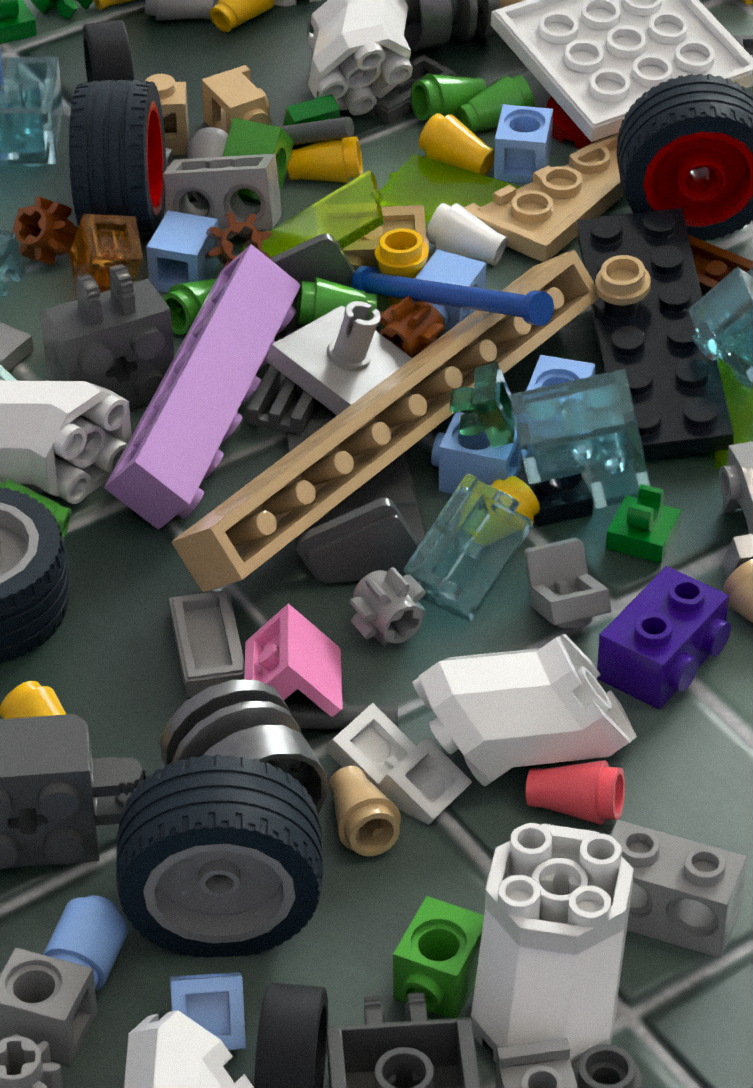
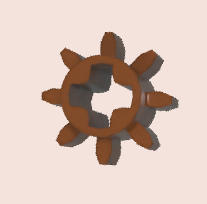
(44, 230)
(223, 248)
(411, 325)

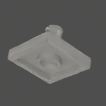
(338, 356)

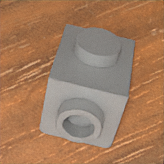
(561, 584)

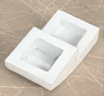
(411, 776)

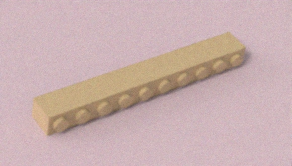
(373, 431)

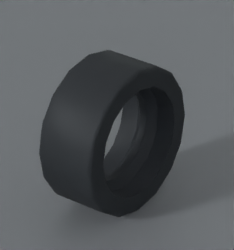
(107, 51)
(292, 1037)

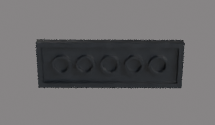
(670, 380)

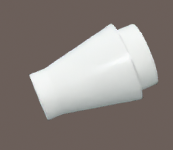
(463, 234)

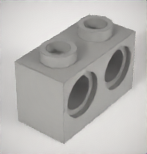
(219, 182)
(681, 888)

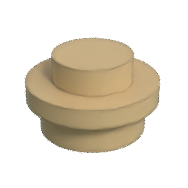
(623, 280)

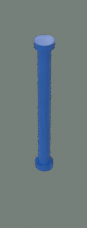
(534, 307)

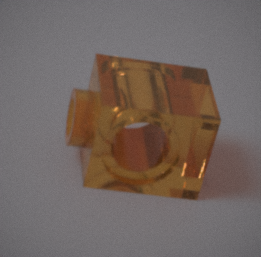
(104, 243)

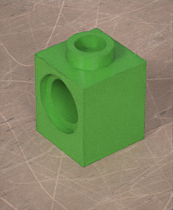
(258, 138)
(439, 957)

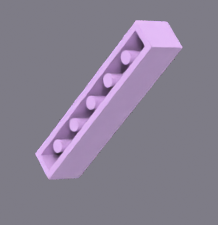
(203, 390)

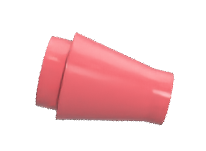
(579, 790)

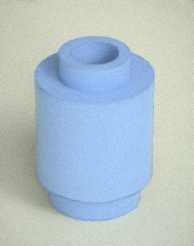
(89, 935)

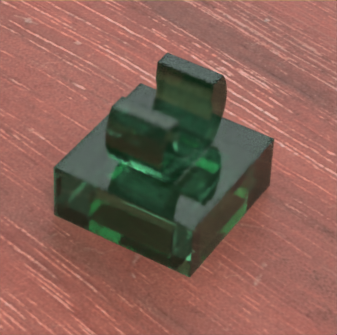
(489, 404)

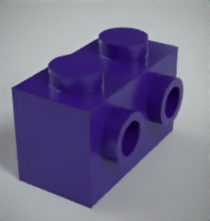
(663, 637)

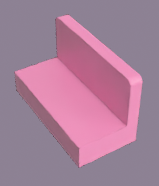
(293, 656)

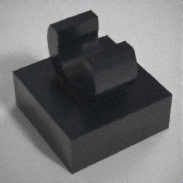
(561, 499)

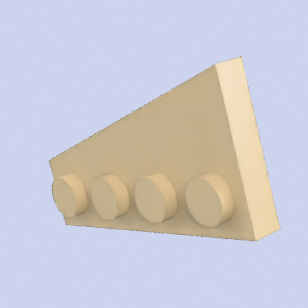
(545, 211)

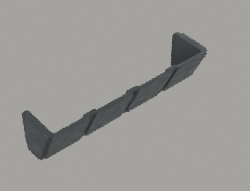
(381, 519)

